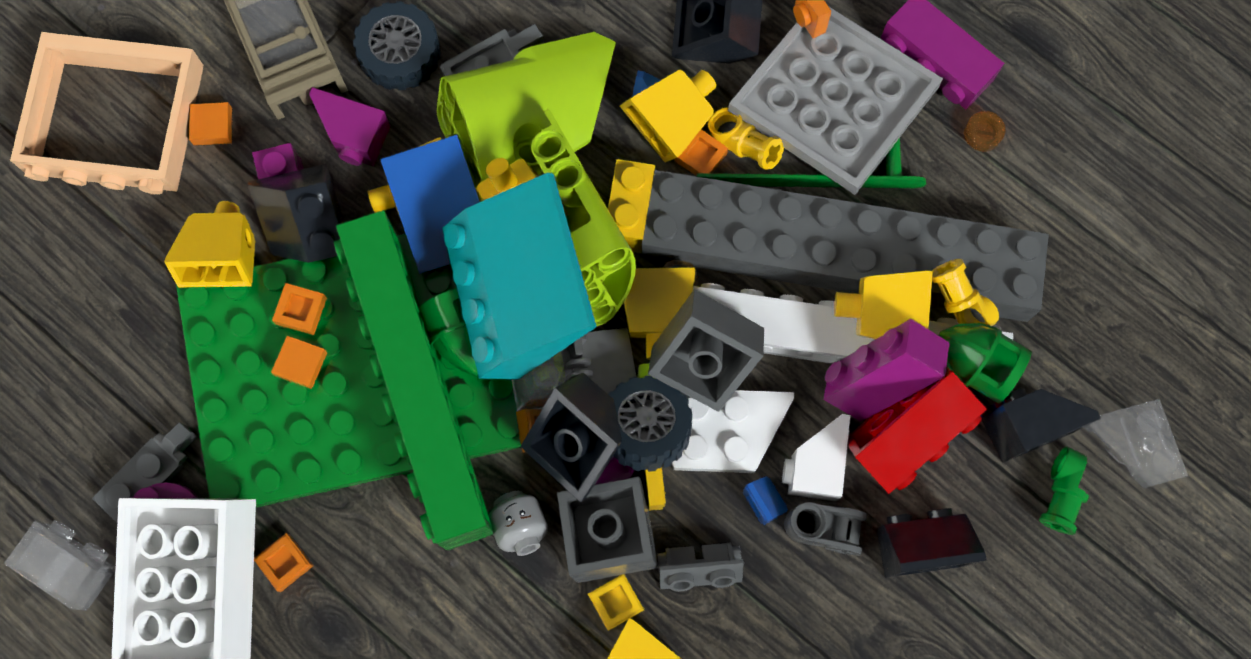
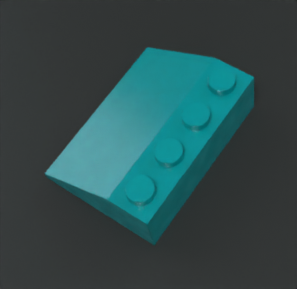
(518, 279)

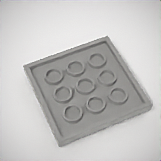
(836, 98)

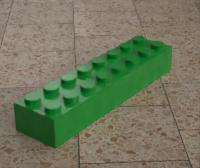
(415, 383)

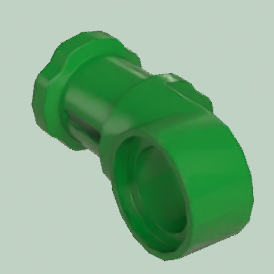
(1067, 497)

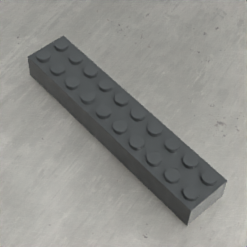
(836, 241)

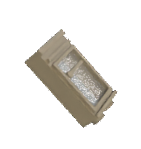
(284, 49)

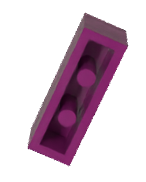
(943, 48)
(886, 370)

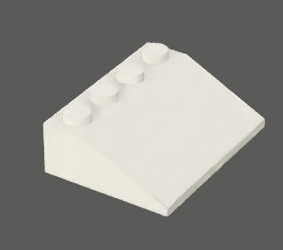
(184, 578)

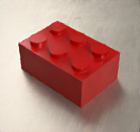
(915, 431)

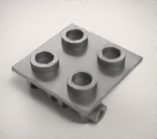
(601, 356)

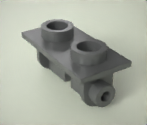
(719, 567)

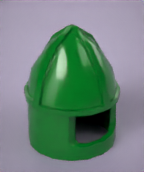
(448, 330)
(985, 358)

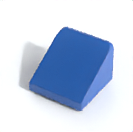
(764, 500)

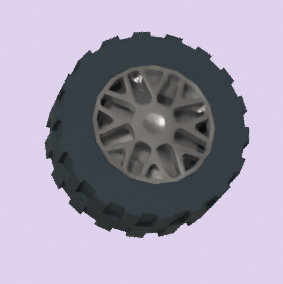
(397, 45)
(652, 423)

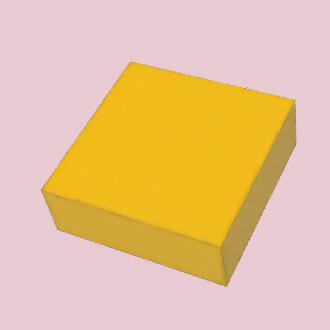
(655, 489)
(615, 602)

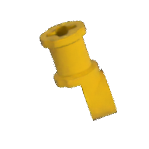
(755, 147)
(961, 295)

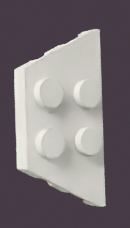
(736, 434)

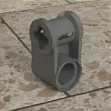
(834, 529)

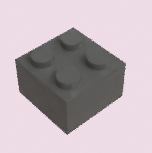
(707, 351)
(607, 531)

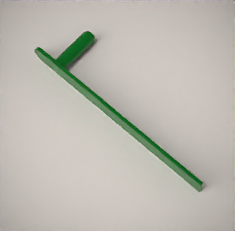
(892, 179)

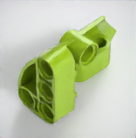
(504, 104)
(600, 246)

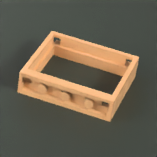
(61, 49)

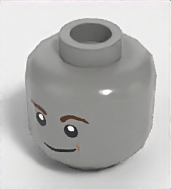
(518, 523)

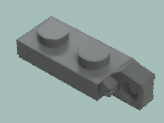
(493, 50)
(153, 464)

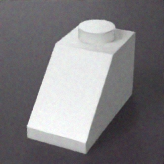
(819, 463)

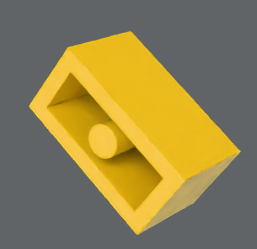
(631, 199)

